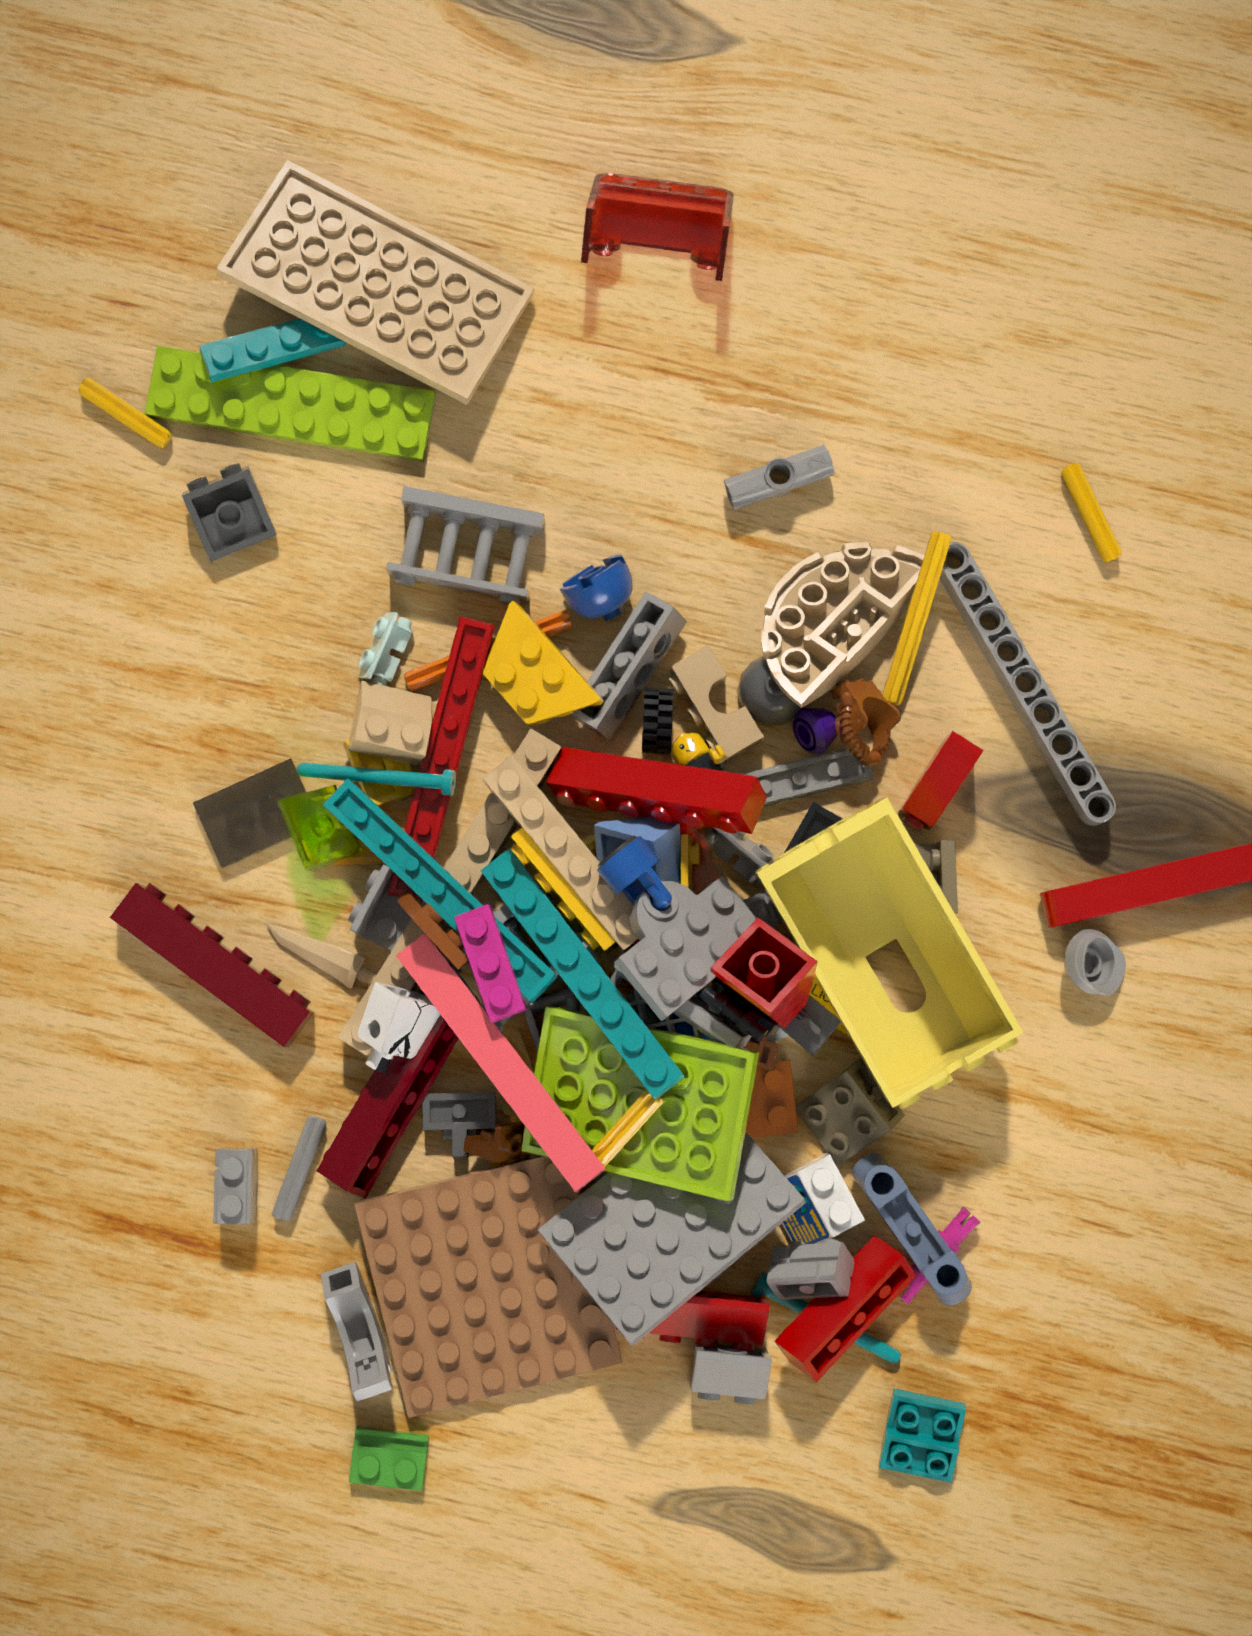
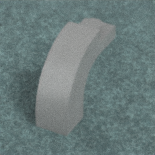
(359, 1330)

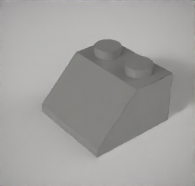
(730, 1373)

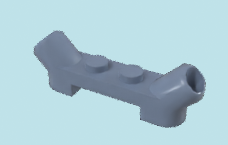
(912, 1228)

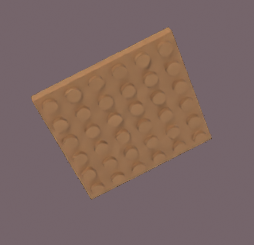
(475, 1288)

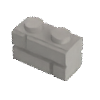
(235, 1186)
(810, 1270)

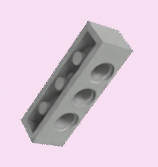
(630, 663)

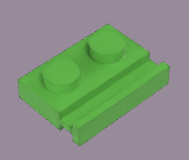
(389, 1458)

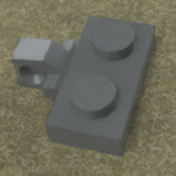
(459, 1116)

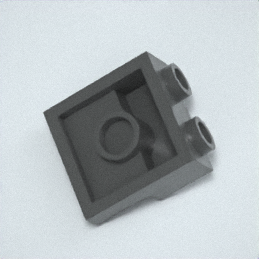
(228, 511)

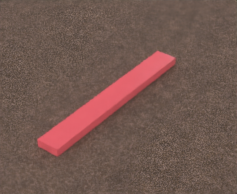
(501, 1062)

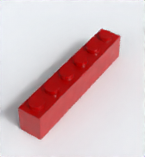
(657, 790)

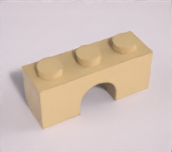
(695, 679)

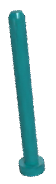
(436, 781)
(798, 1305)

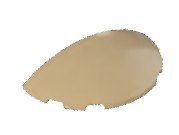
(833, 614)

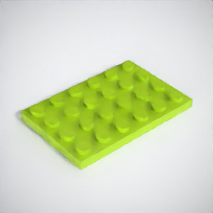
(689, 1140)

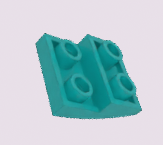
(922, 1435)

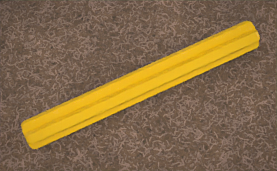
(916, 617)

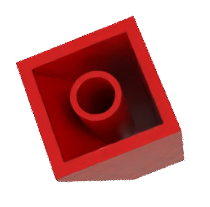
(768, 972)

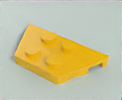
(535, 672)

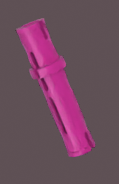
(953, 1236)

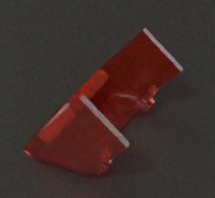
(658, 217)

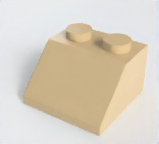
(391, 723)

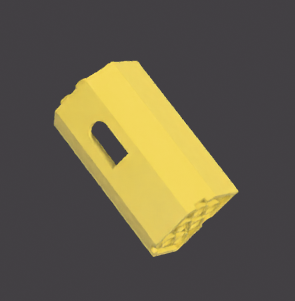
(858, 892)

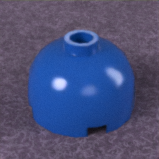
(599, 589)

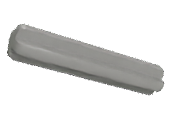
(299, 1168)

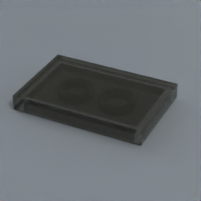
(247, 814)

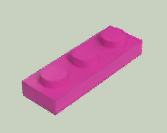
(490, 963)

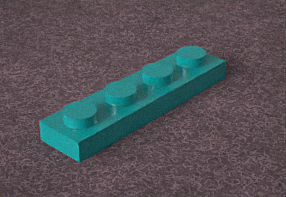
(265, 348)

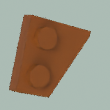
(428, 921)

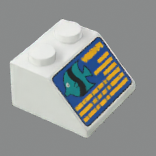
(827, 1206)

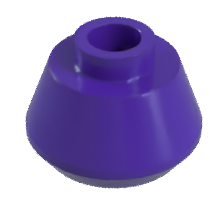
(814, 729)

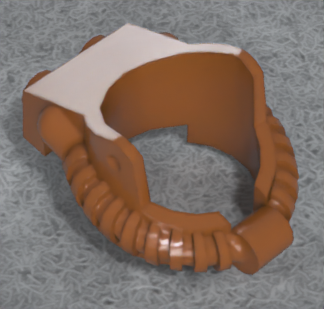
(862, 706)

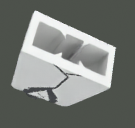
(395, 1024)

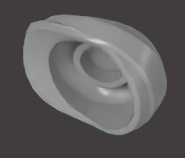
(1094, 963)

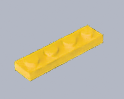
(551, 879)

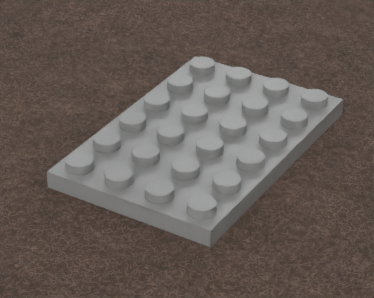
(656, 1246)

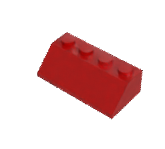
(717, 1318)

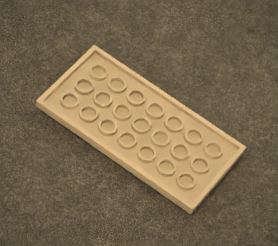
(376, 282)

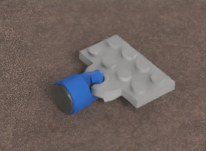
(676, 928)

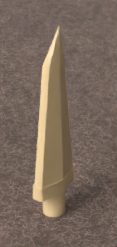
(335, 961)

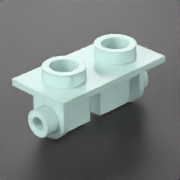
(388, 636)

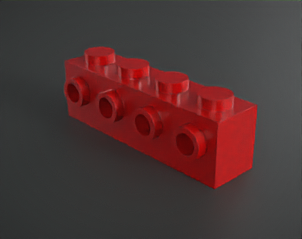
(835, 1323)

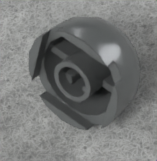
(763, 696)

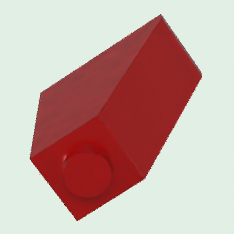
(939, 781)

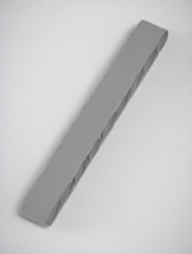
(1022, 701)

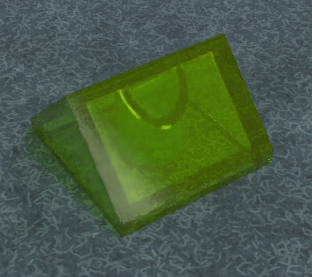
(316, 831)

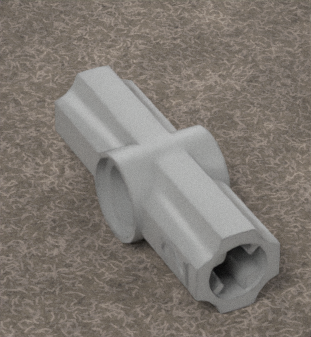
(800, 469)

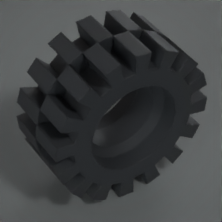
(657, 721)

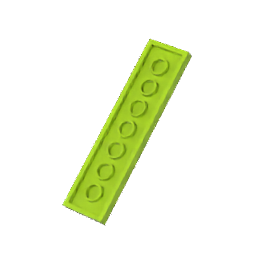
(293, 406)

